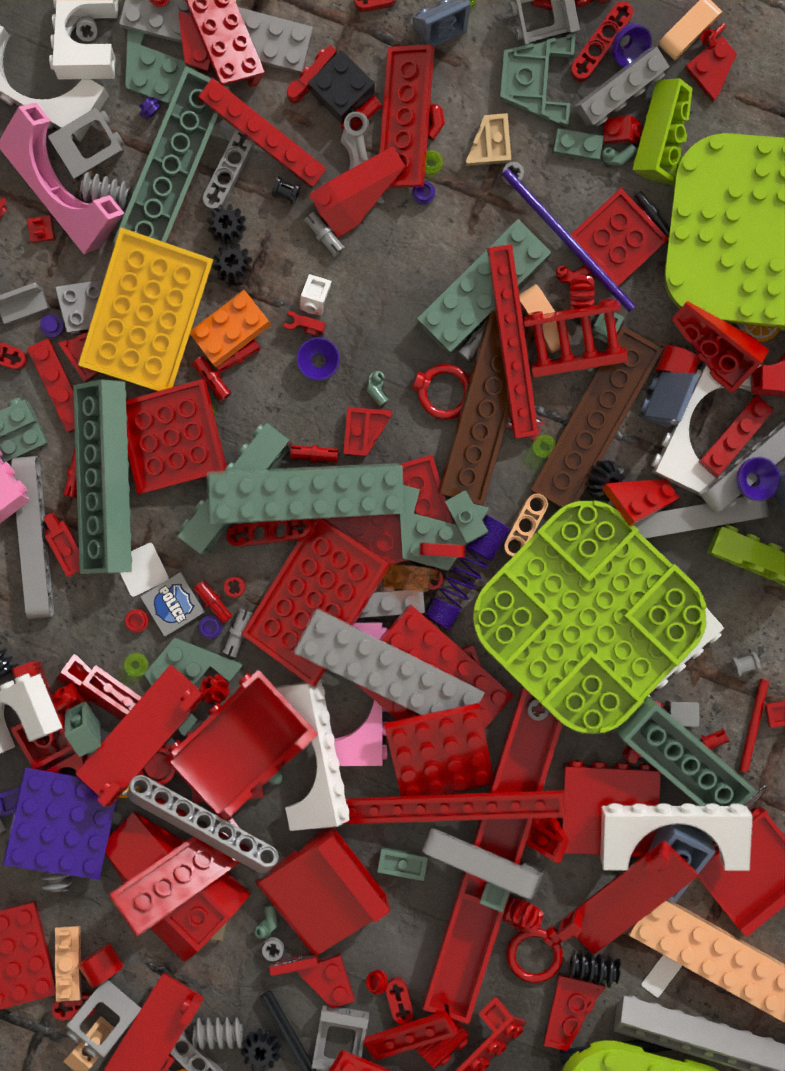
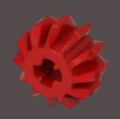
(581, 291)
(522, 915)

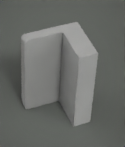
(22, 303)

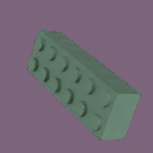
(470, 298)
(262, 453)
(683, 757)

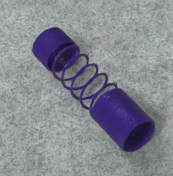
(485, 546)

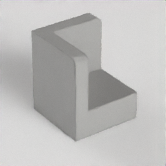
(684, 712)

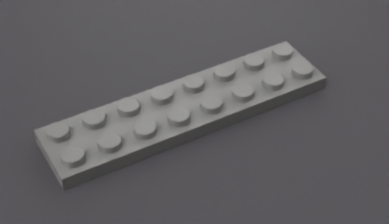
(276, 40)
(382, 666)

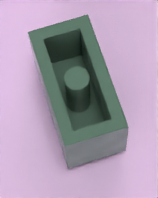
(82, 729)

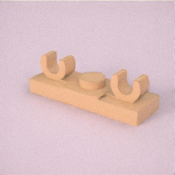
(66, 960)

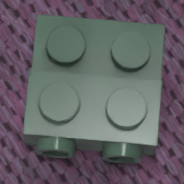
(19, 430)

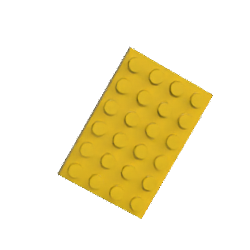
(145, 311)

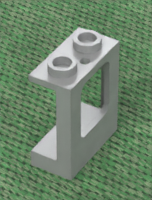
(564, 20)
(69, 152)
(118, 1003)
(343, 1018)

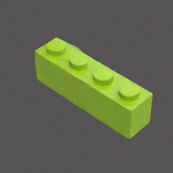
(664, 132)
(748, 553)

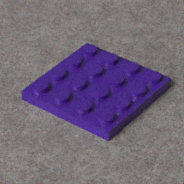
(58, 826)

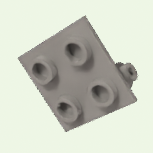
(78, 304)

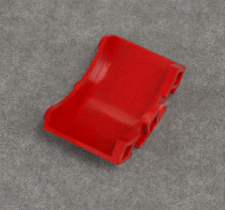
(240, 745)

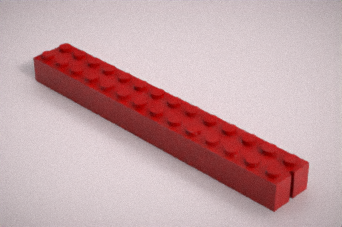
(470, 925)

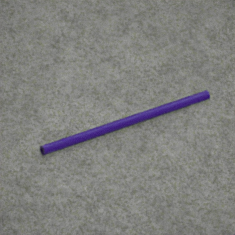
(568, 240)

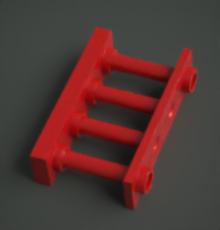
(590, 357)

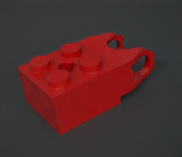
(49, 752)

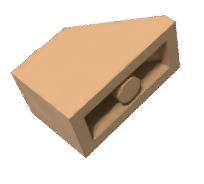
(78, 1058)

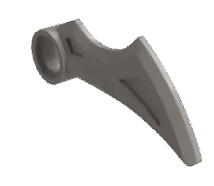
(355, 142)

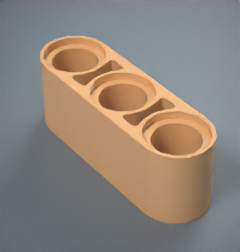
(689, 28)
(534, 300)
(525, 513)

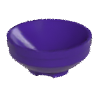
(639, 42)
(309, 350)
(767, 476)

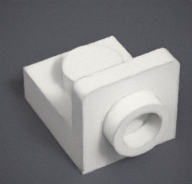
(314, 295)

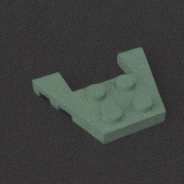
(150, 71)
(526, 77)
(422, 529)
(193, 664)

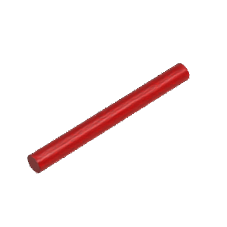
(754, 725)

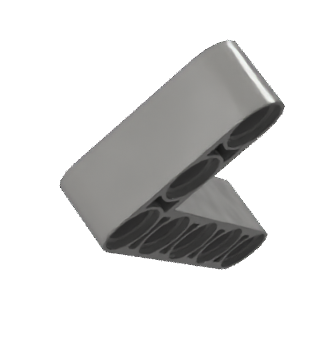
(518, 879)

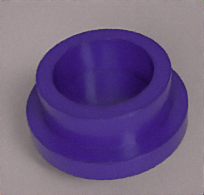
(149, 108)
(425, 194)
(52, 325)
(210, 627)

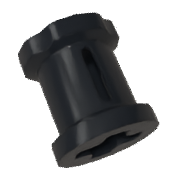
(286, 190)

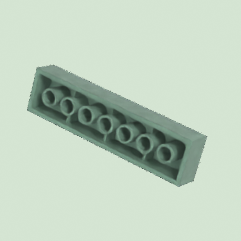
(171, 160)
(102, 477)
(304, 493)

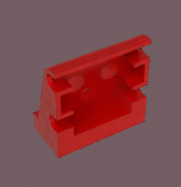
(324, 891)

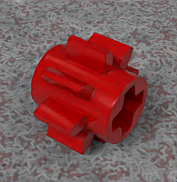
(215, 688)

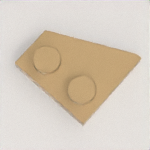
(491, 142)

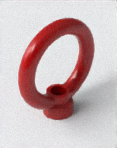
(422, 383)
(551, 939)

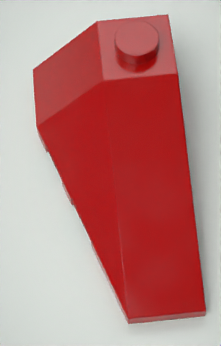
(352, 194)
(724, 348)

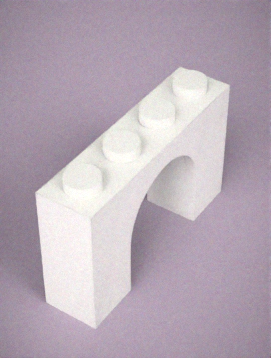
(75, 59)
(33, 707)

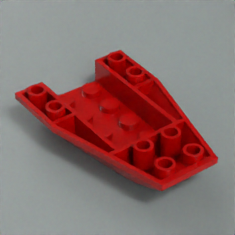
(189, 927)

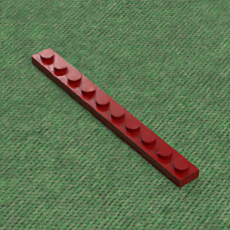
(456, 807)

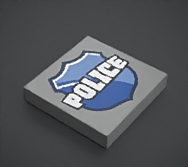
(173, 604)

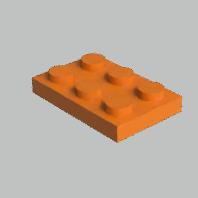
(230, 328)

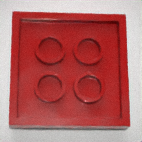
(619, 237)

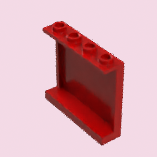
(600, 785)
(756, 893)

